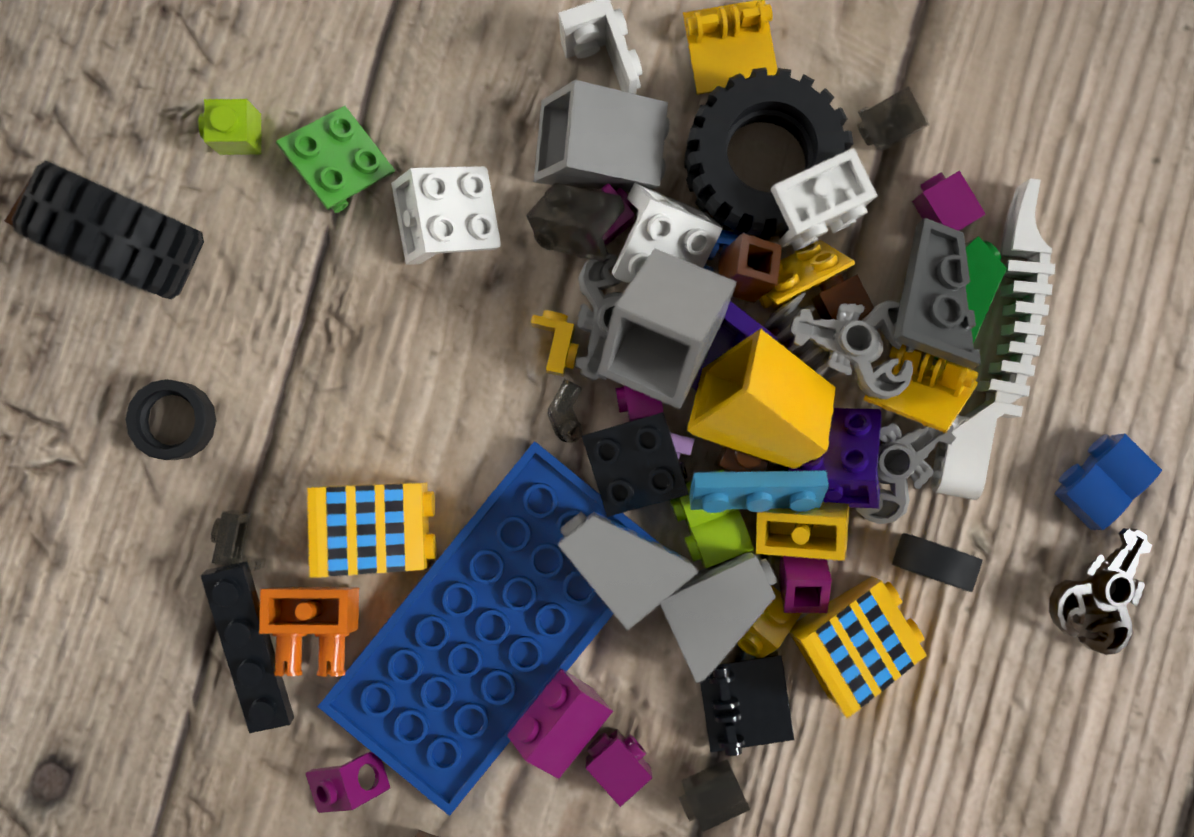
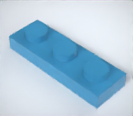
(758, 490)

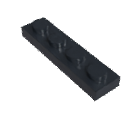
(247, 652)

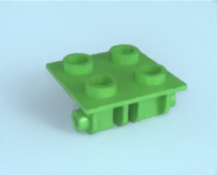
(335, 158)

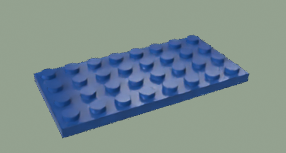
(477, 635)

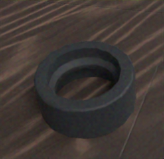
(139, 412)
(937, 562)

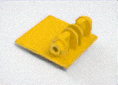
(729, 42)
(805, 269)
(933, 392)

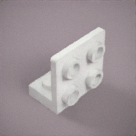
(596, 25)
(822, 198)
(445, 211)
(666, 227)

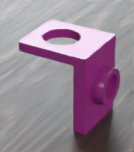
(339, 788)

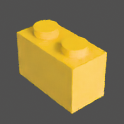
(806, 534)

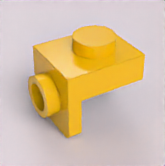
(562, 350)
(769, 629)

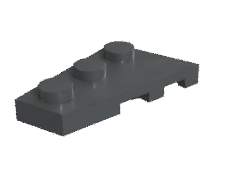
(934, 297)

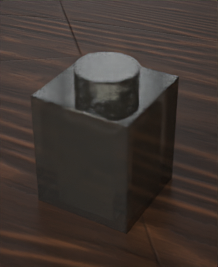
(713, 796)

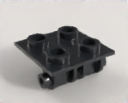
(635, 464)
(746, 705)

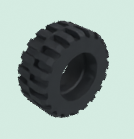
(754, 100)
(106, 231)

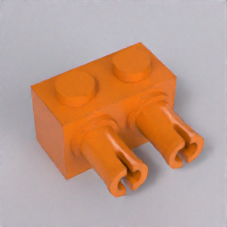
(301, 611)

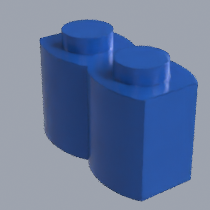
(1107, 480)

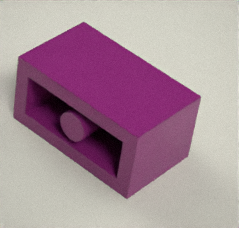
(559, 724)

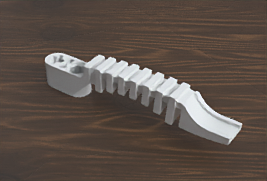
(963, 465)

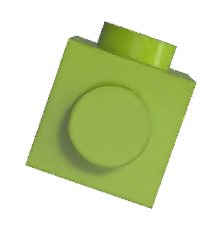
(231, 126)

